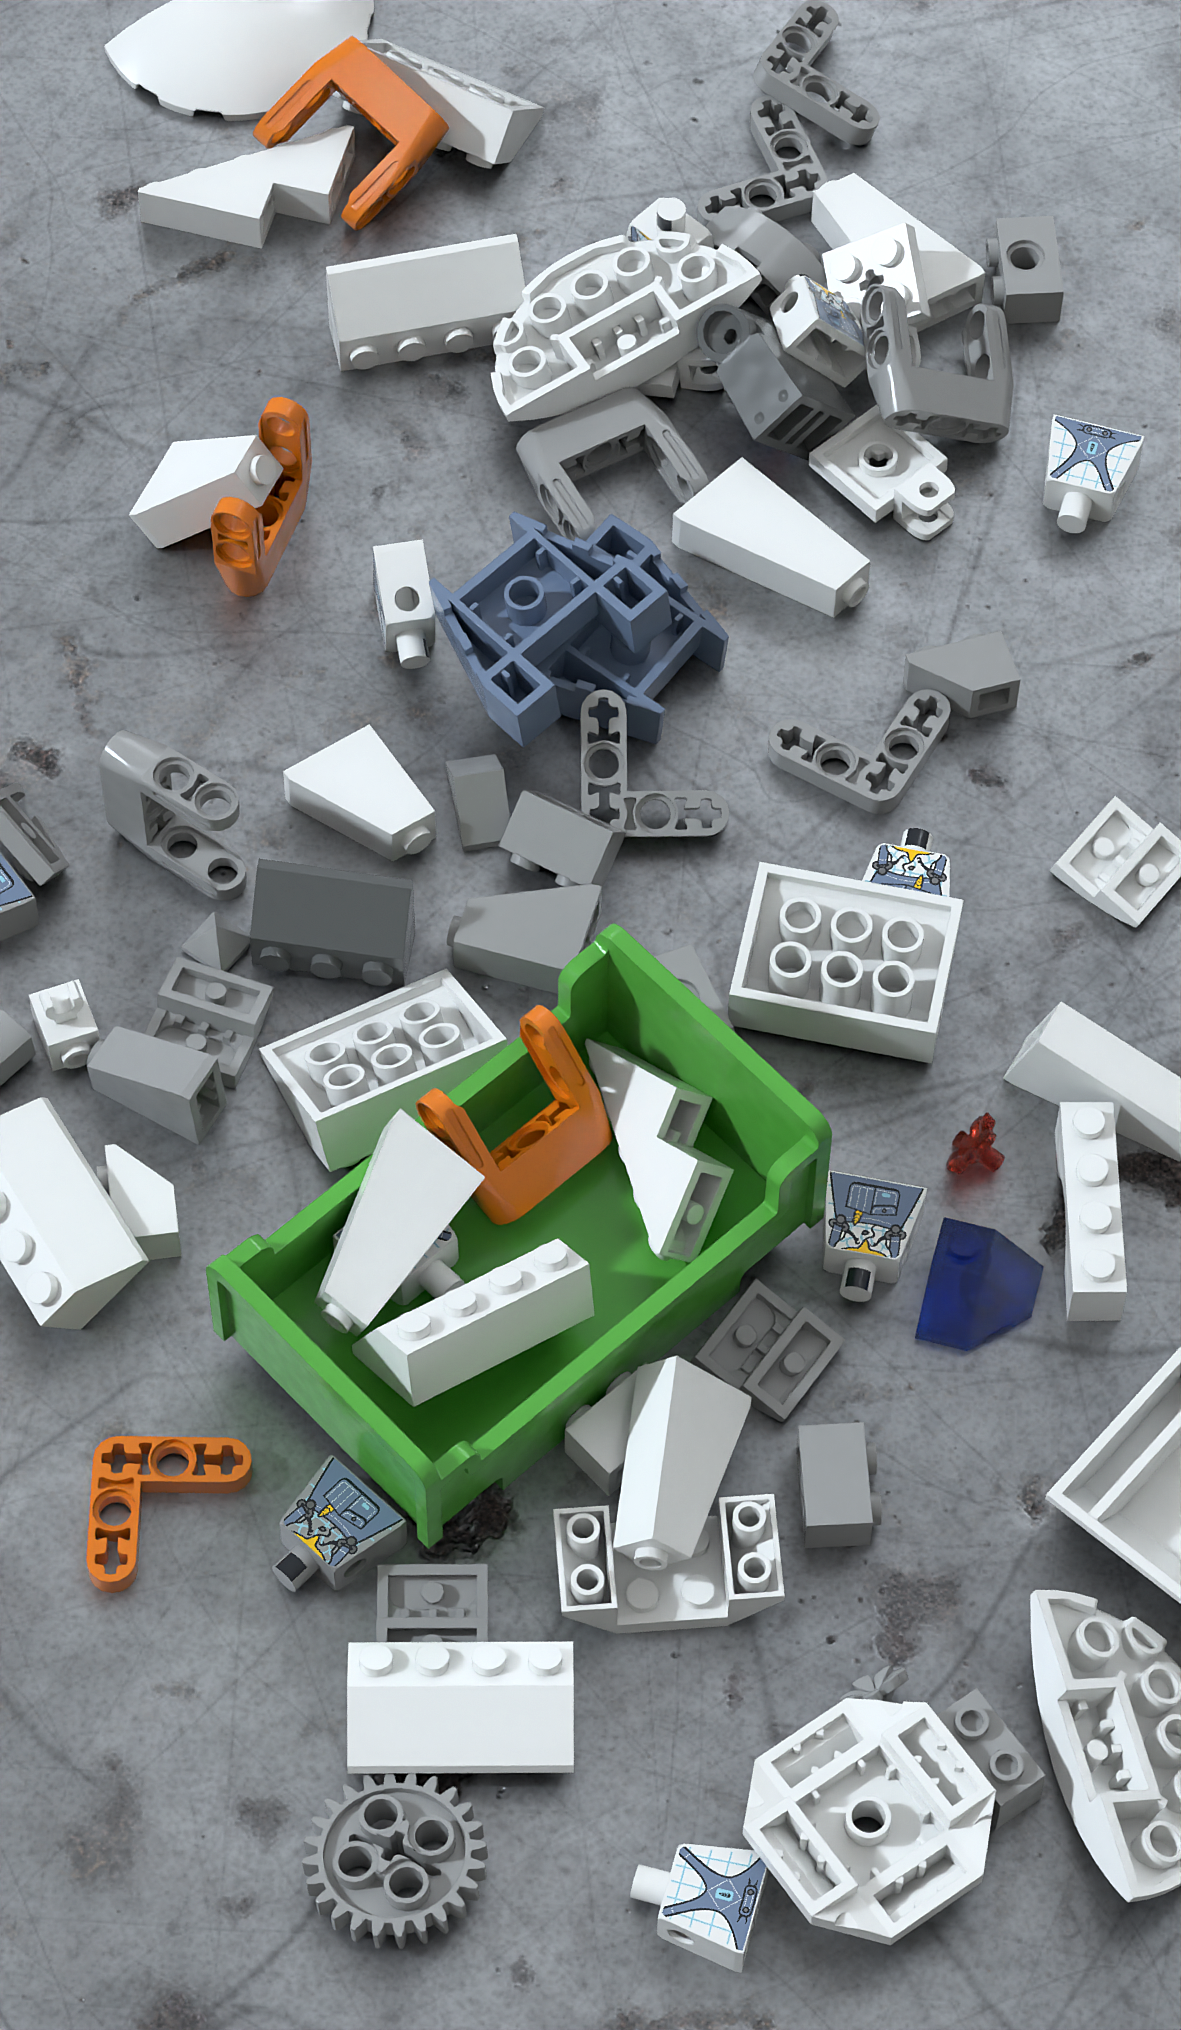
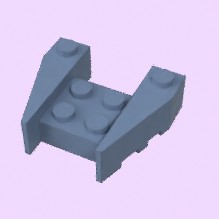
(533, 604)
(600, 661)

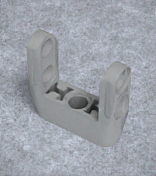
(932, 400)
(596, 438)
(145, 808)

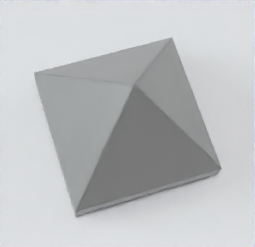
(217, 943)

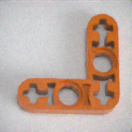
(131, 1483)

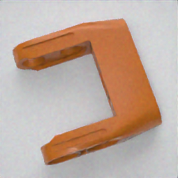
(382, 100)
(241, 545)
(543, 1149)

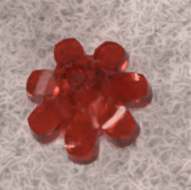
(976, 1147)

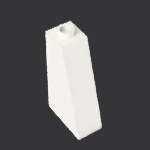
(854, 210)
(772, 540)
(1081, 1062)
(397, 1215)
(674, 1459)

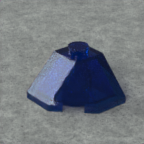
(976, 1286)

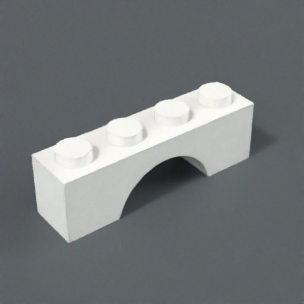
(1092, 1211)

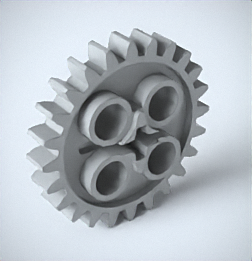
(395, 1859)

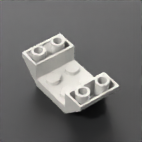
(725, 1580)

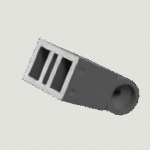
(773, 392)

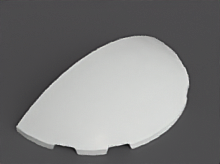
(232, 52)
(610, 320)
(1112, 1737)

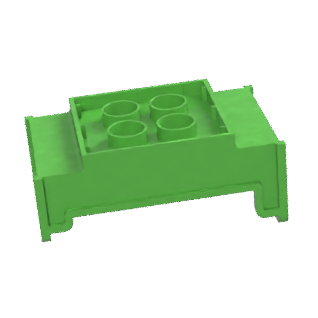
(517, 1411)

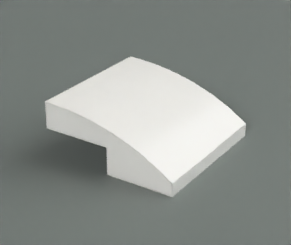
(1121, 863)

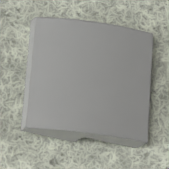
(211, 1014)
(768, 1350)
(432, 1603)

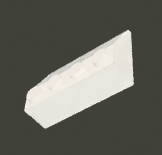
(844, 962)
(379, 1058)

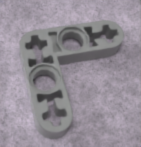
(799, 77)
(785, 175)
(864, 769)
(630, 802)

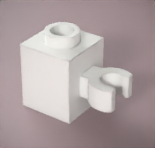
(64, 1024)

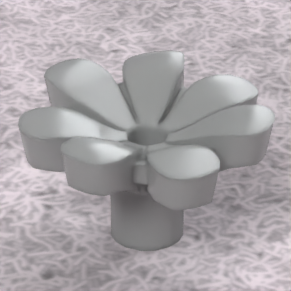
(882, 1686)

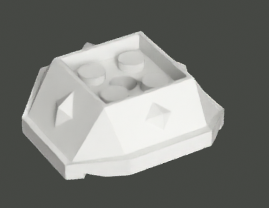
(880, 1765)

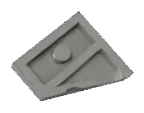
(28, 840)

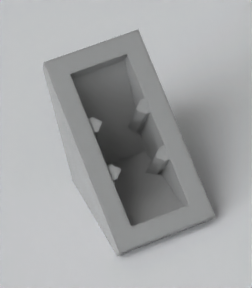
(479, 800)

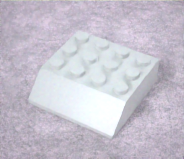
(1130, 1482)

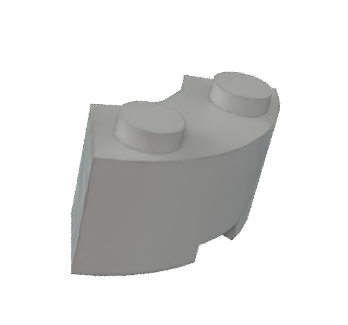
(768, 248)

